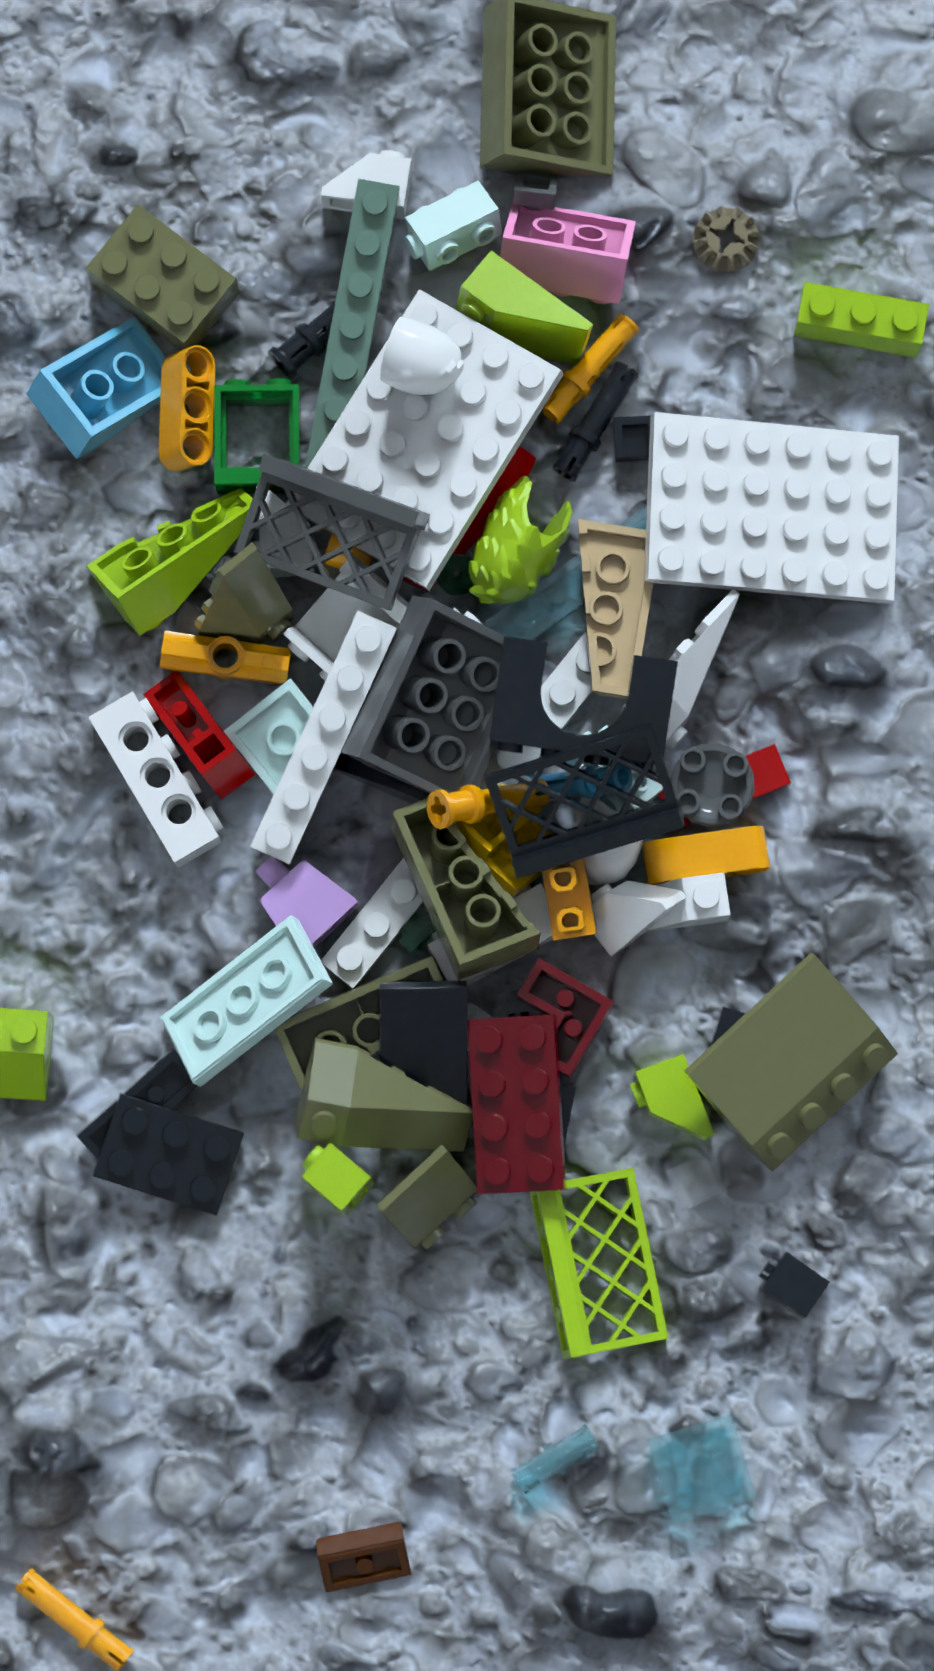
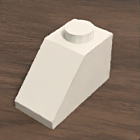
(386, 167)
(704, 902)
(630, 911)

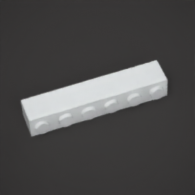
(323, 737)

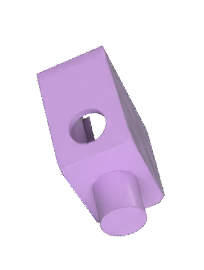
(306, 896)

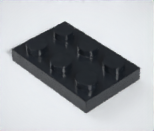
(168, 1154)

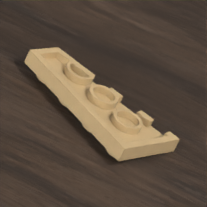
(613, 601)

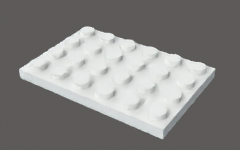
(435, 448)
(771, 508)

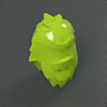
(513, 551)

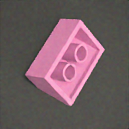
(570, 251)

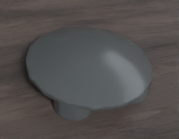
(713, 784)

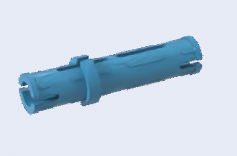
(620, 778)

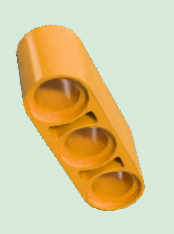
(175, 424)
(723, 851)

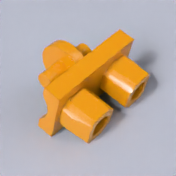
(569, 900)

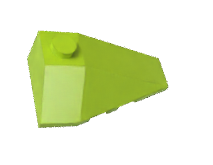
(159, 573)

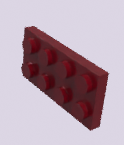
(516, 1104)

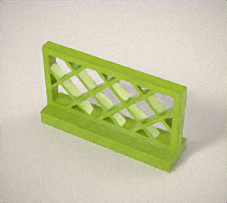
(562, 1272)

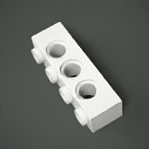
(115, 726)

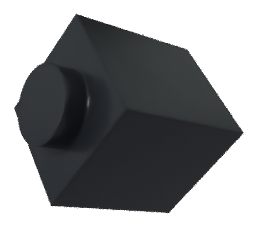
(792, 1284)

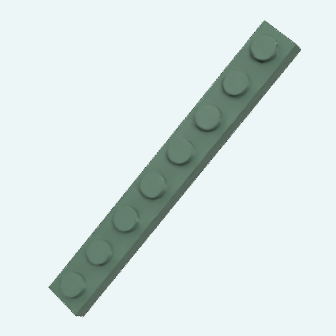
(355, 305)

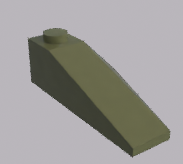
(245, 602)
(369, 1105)

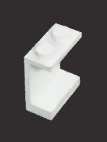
(327, 622)

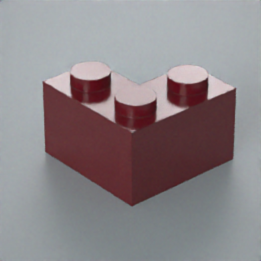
(577, 1009)

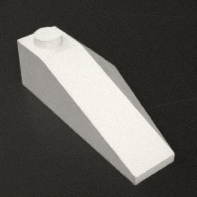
(693, 665)

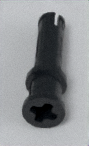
(303, 344)

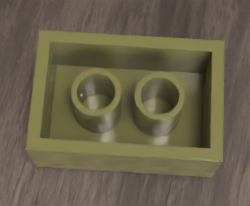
(162, 279)

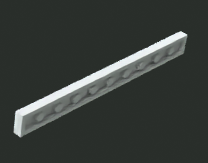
(398, 896)

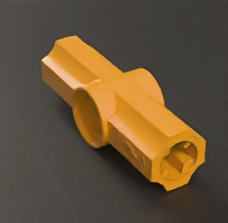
(196, 655)

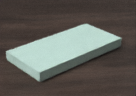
(246, 1000)

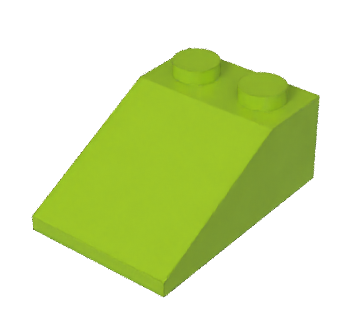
(523, 311)

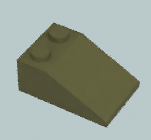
(429, 1199)

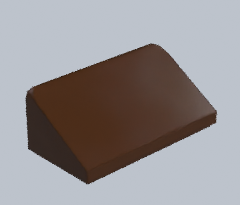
(363, 1556)

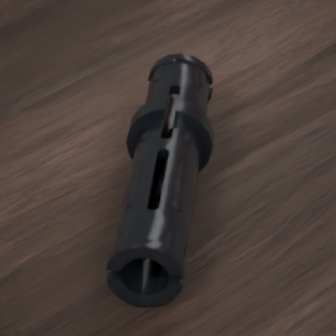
(587, 435)

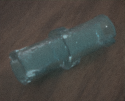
(555, 1459)

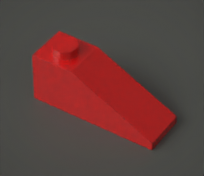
(199, 734)

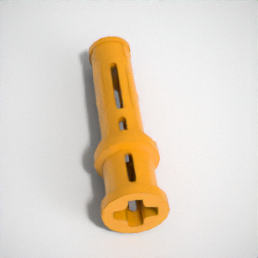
(472, 803)

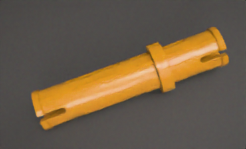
(581, 377)
(74, 1620)

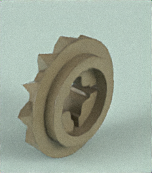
(735, 255)

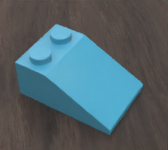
(100, 387)

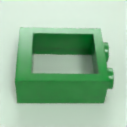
(240, 393)

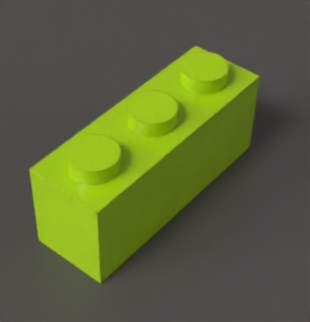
(861, 319)
(336, 1178)

